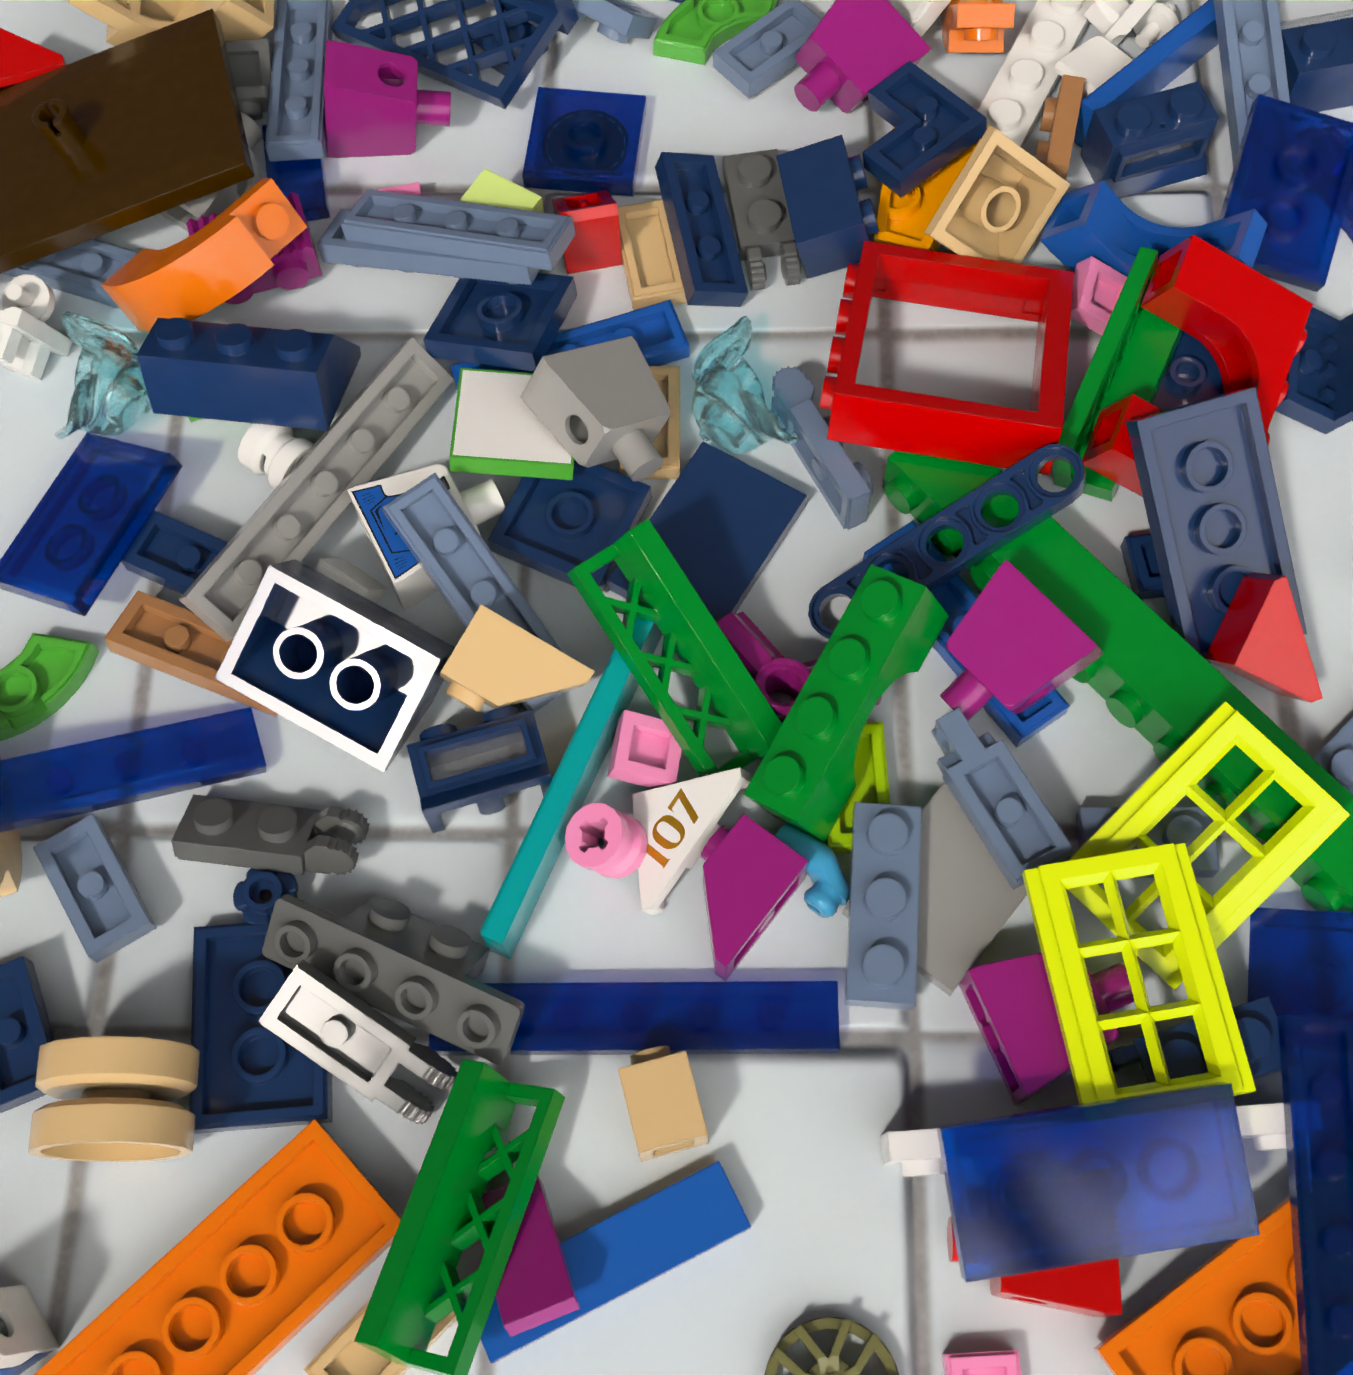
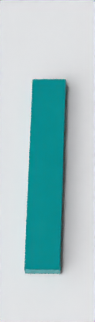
(564, 798)

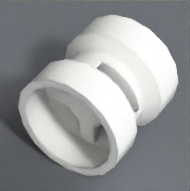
(272, 451)

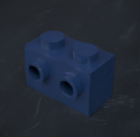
(826, 206)

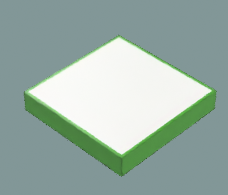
(499, 432)

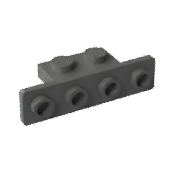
(401, 968)

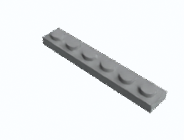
(318, 485)

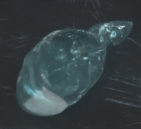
(107, 379)
(730, 398)

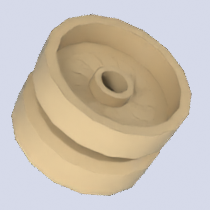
(114, 1099)

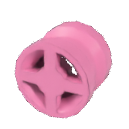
(622, 836)

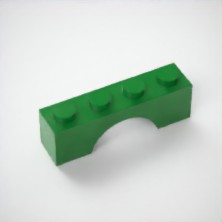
(812, 757)

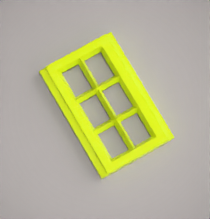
(1179, 777)
(1194, 951)

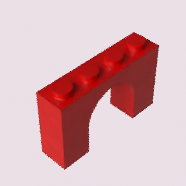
(1236, 314)

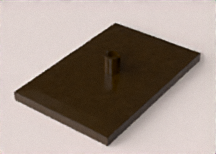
(118, 139)

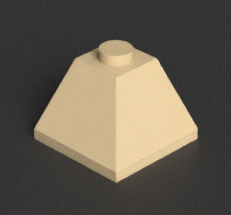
(997, 202)

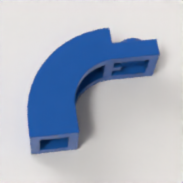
(1102, 226)

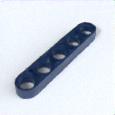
(966, 518)

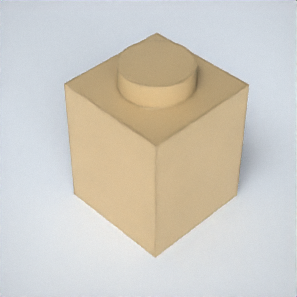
(662, 1103)

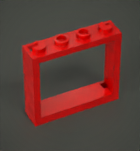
(941, 424)

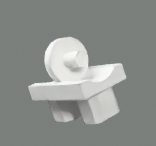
(1146, 17)
(23, 334)

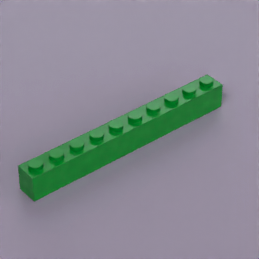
(1145, 668)

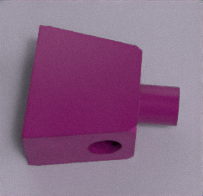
(853, 52)
(376, 102)
(1014, 647)
(1020, 1019)

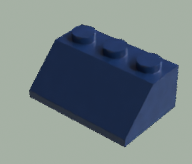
(1320, 60)
(246, 373)
(334, 662)

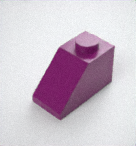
(745, 887)

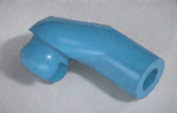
(823, 868)

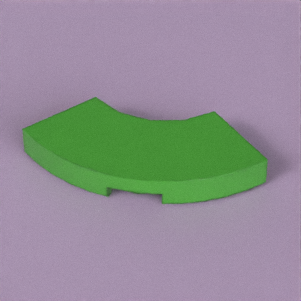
(703, 25)
(42, 681)

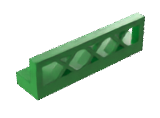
(1126, 362)
(695, 640)
(448, 1216)

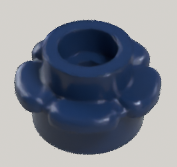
(248, 892)

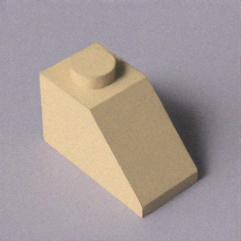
(507, 665)

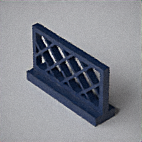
(521, 54)

